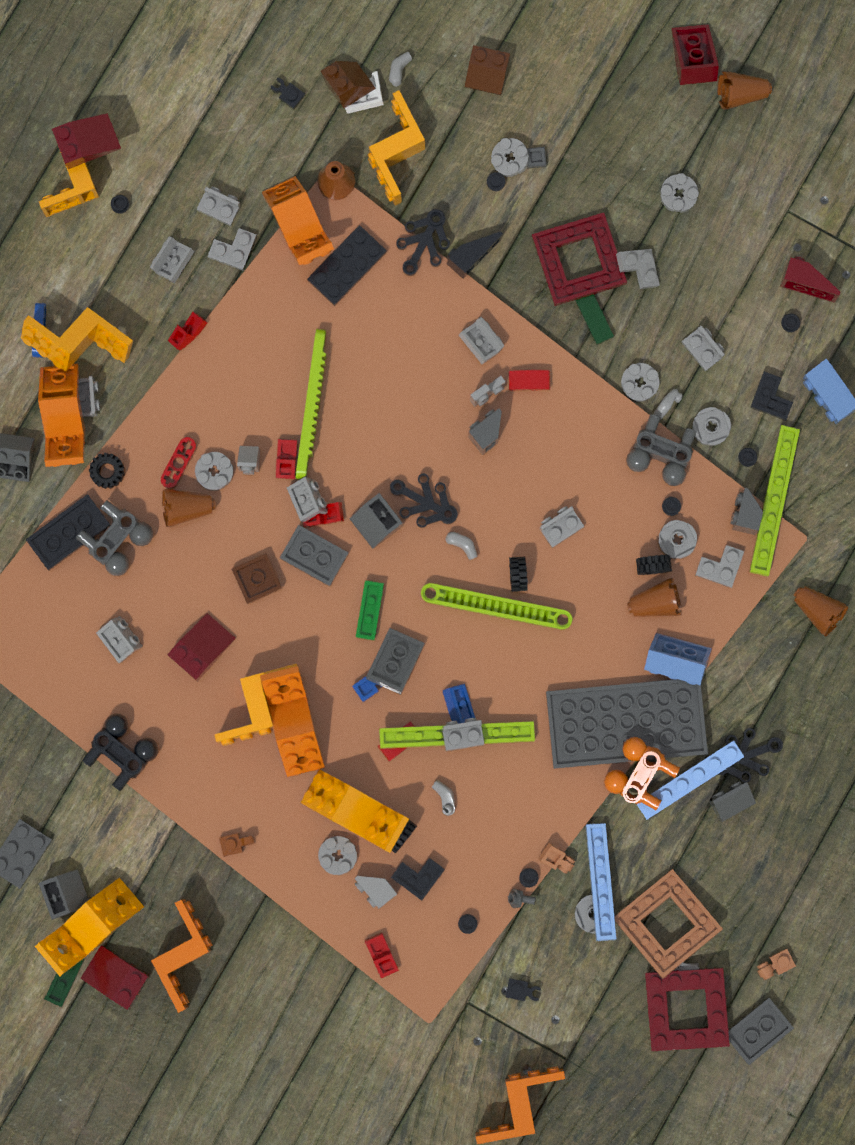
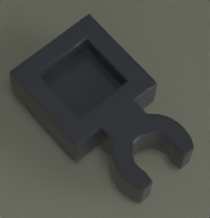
(289, 95)
(519, 990)

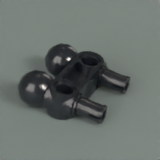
(120, 753)

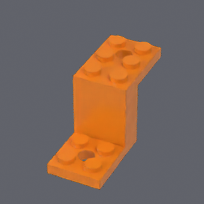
(298, 221)
(61, 416)
(292, 721)
(182, 955)
(519, 1105)

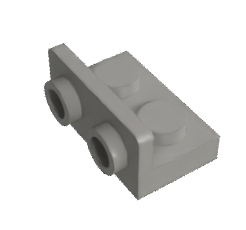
(219, 206)
(703, 348)
(307, 498)
(561, 526)
(119, 639)
(462, 735)

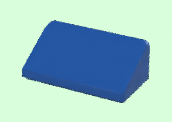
(458, 703)

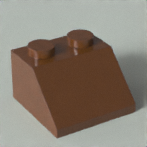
(487, 70)
(347, 81)

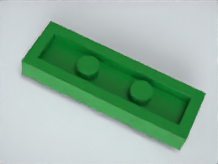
(369, 610)

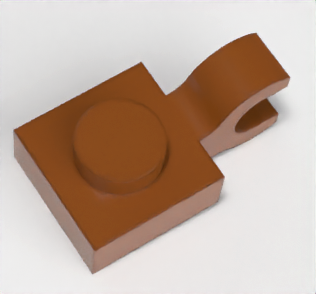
(233, 844)

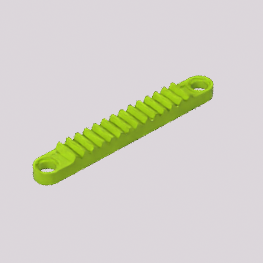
(312, 402)
(496, 606)

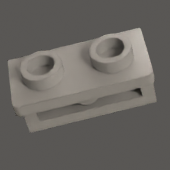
(171, 259)
(482, 340)
(87, 394)

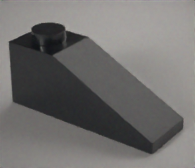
(468, 255)

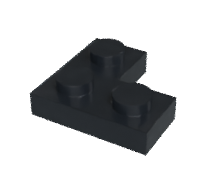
(765, 398)
(418, 883)

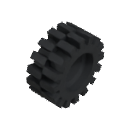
(106, 459)
(653, 564)
(518, 574)
(407, 831)

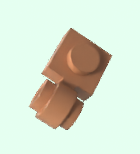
(556, 858)
(781, 963)

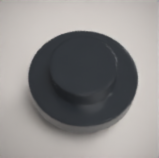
(495, 181)
(120, 204)
(790, 323)
(747, 457)
(671, 506)
(528, 877)
(467, 923)

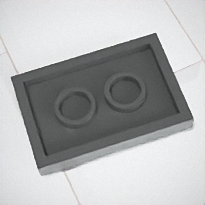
(314, 555)
(395, 661)
(22, 853)
(759, 1031)

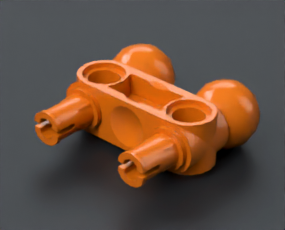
(636, 750)

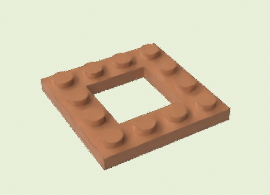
(667, 887)

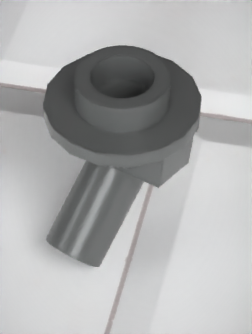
(516, 898)

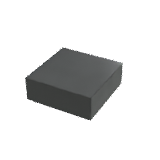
(537, 157)

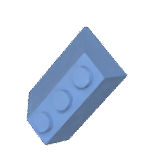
(830, 391)
(677, 659)

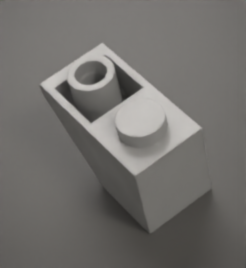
(248, 459)
(377, 889)

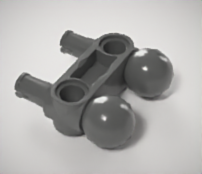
(661, 450)
(117, 562)

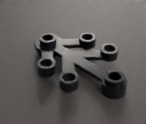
(424, 239)
(427, 502)
(750, 754)

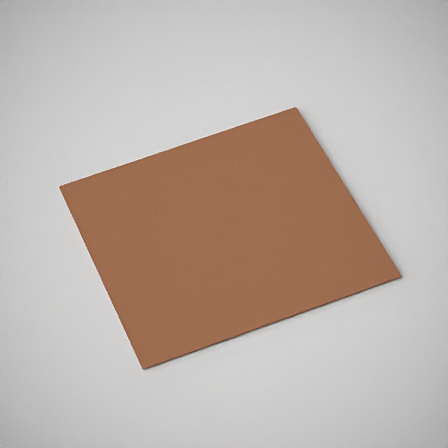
(386, 413)

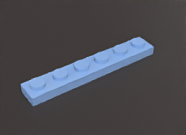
(694, 777)
(600, 882)

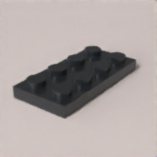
(347, 265)
(58, 537)

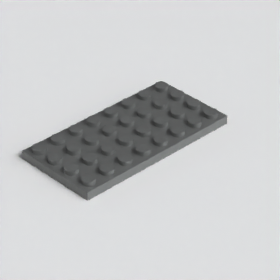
(596, 721)

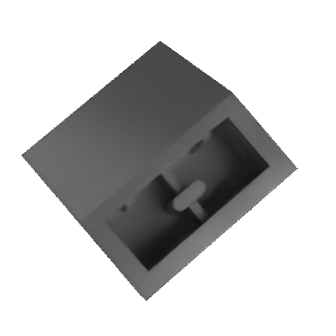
(485, 433)
(16, 457)
(748, 513)
(376, 521)
(733, 801)
(64, 894)

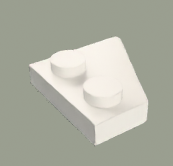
(370, 100)

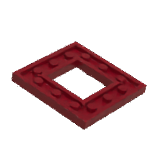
(550, 239)
(692, 1038)

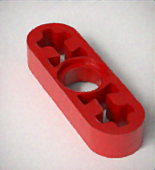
(190, 452)

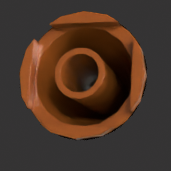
(741, 89)
(336, 180)
(185, 506)
(656, 601)
(820, 609)

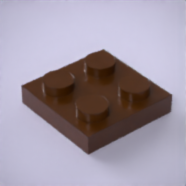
(256, 578)

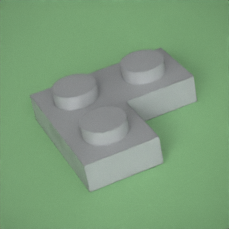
(235, 254)
(641, 262)
(481, 395)
(723, 572)

